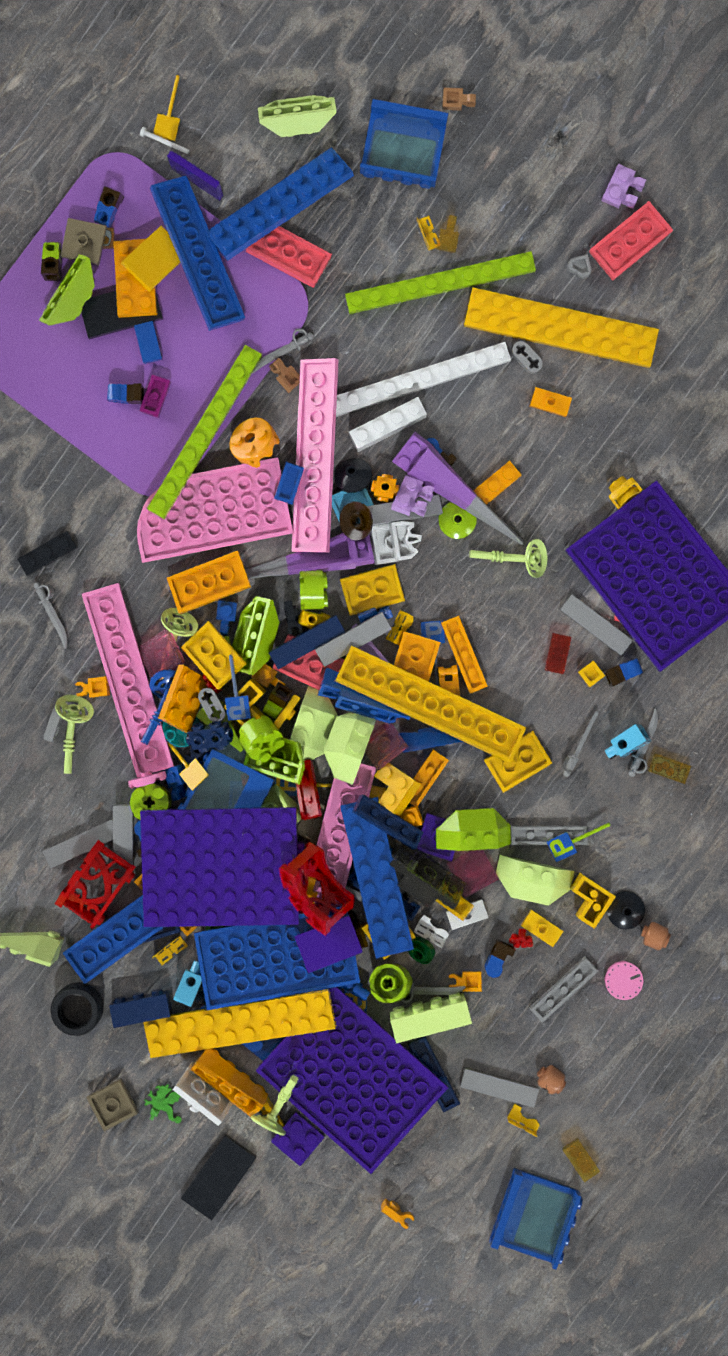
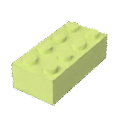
(429, 1017)

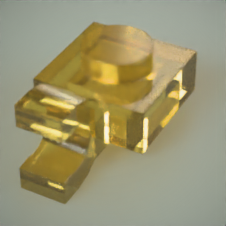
(448, 238)

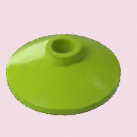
(453, 529)

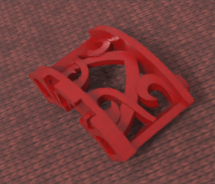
(313, 865)
(71, 898)

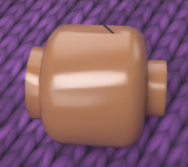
(655, 936)
(551, 1079)

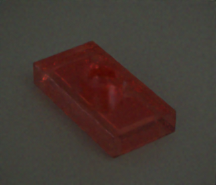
(557, 653)

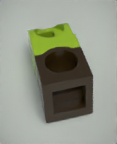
(51, 261)
(276, 702)

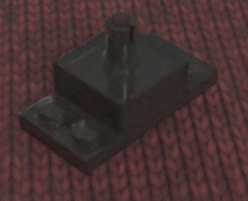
(426, 878)

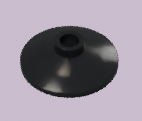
(356, 481)
(616, 910)

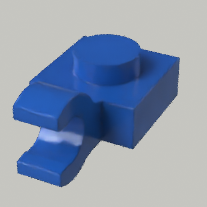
(226, 613)
(363, 616)
(176, 782)

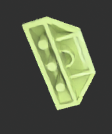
(297, 115)
(313, 724)
(348, 744)
(533, 880)

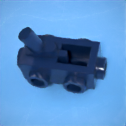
(202, 736)

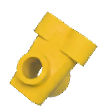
(315, 618)

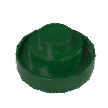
(423, 950)

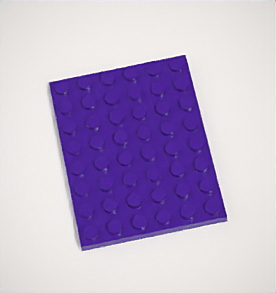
(655, 575)
(217, 866)
(355, 1082)

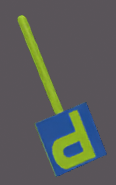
(562, 845)

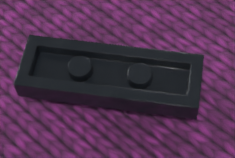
(47, 553)

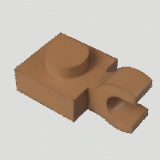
(454, 99)
(287, 377)

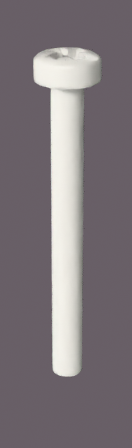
(143, 132)

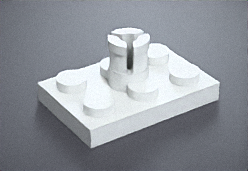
(202, 1096)

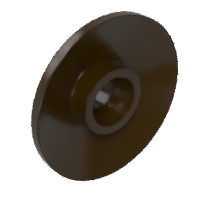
(350, 520)

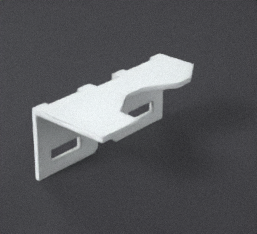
(425, 921)

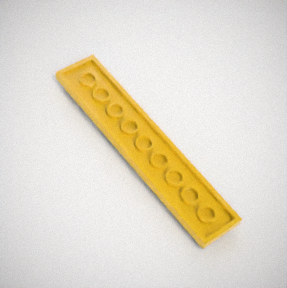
(561, 327)
(430, 704)
(241, 1023)

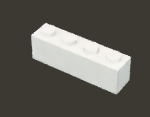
(387, 424)

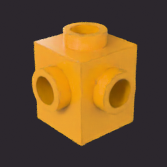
(384, 495)

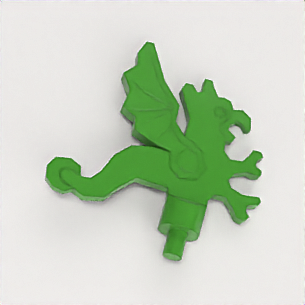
(161, 1102)

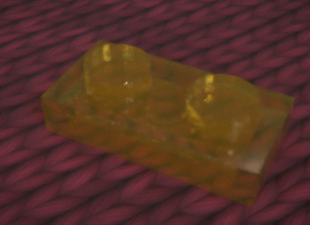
(581, 1160)

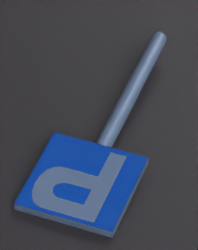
(434, 631)
(237, 706)

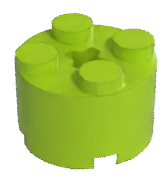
(312, 589)
(260, 738)
(157, 793)
(380, 986)

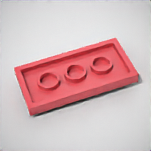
(631, 240)
(291, 255)
(308, 668)

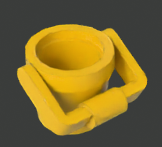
(623, 491)

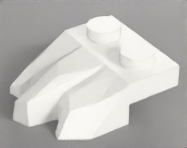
(393, 542)

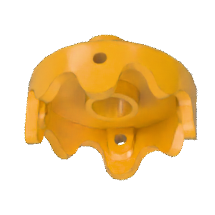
(260, 447)

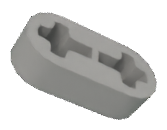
(523, 361)
(208, 708)
(53, 726)

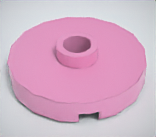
(147, 778)

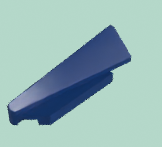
(356, 702)
(427, 738)

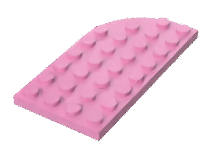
(217, 512)

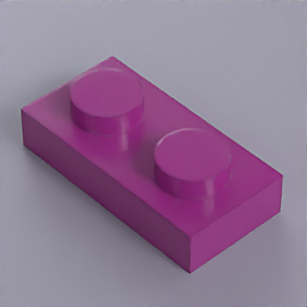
(155, 396)

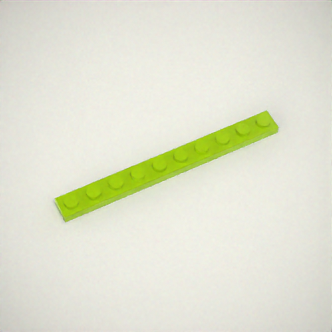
(440, 282)
(204, 432)

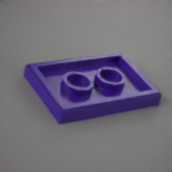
(195, 175)
(324, 950)

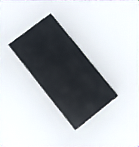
(102, 319)
(218, 1177)

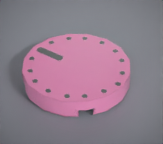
(623, 980)

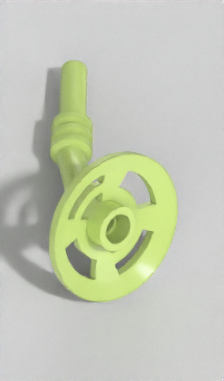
(529, 557)
(178, 623)
(71, 717)
(270, 1121)

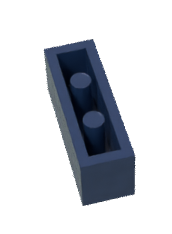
(140, 1008)

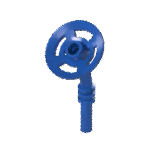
(166, 674)

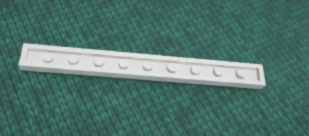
(422, 378)

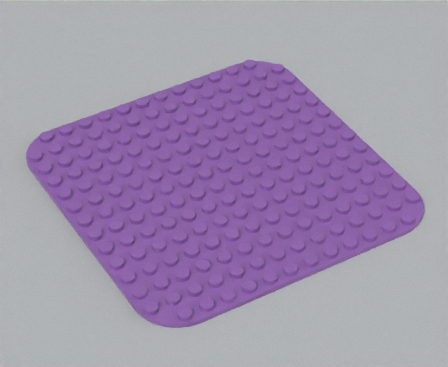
(66, 375)

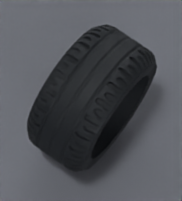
(66, 1025)

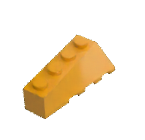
(230, 1082)

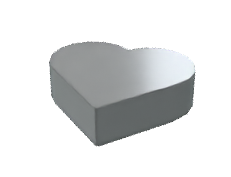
(580, 266)

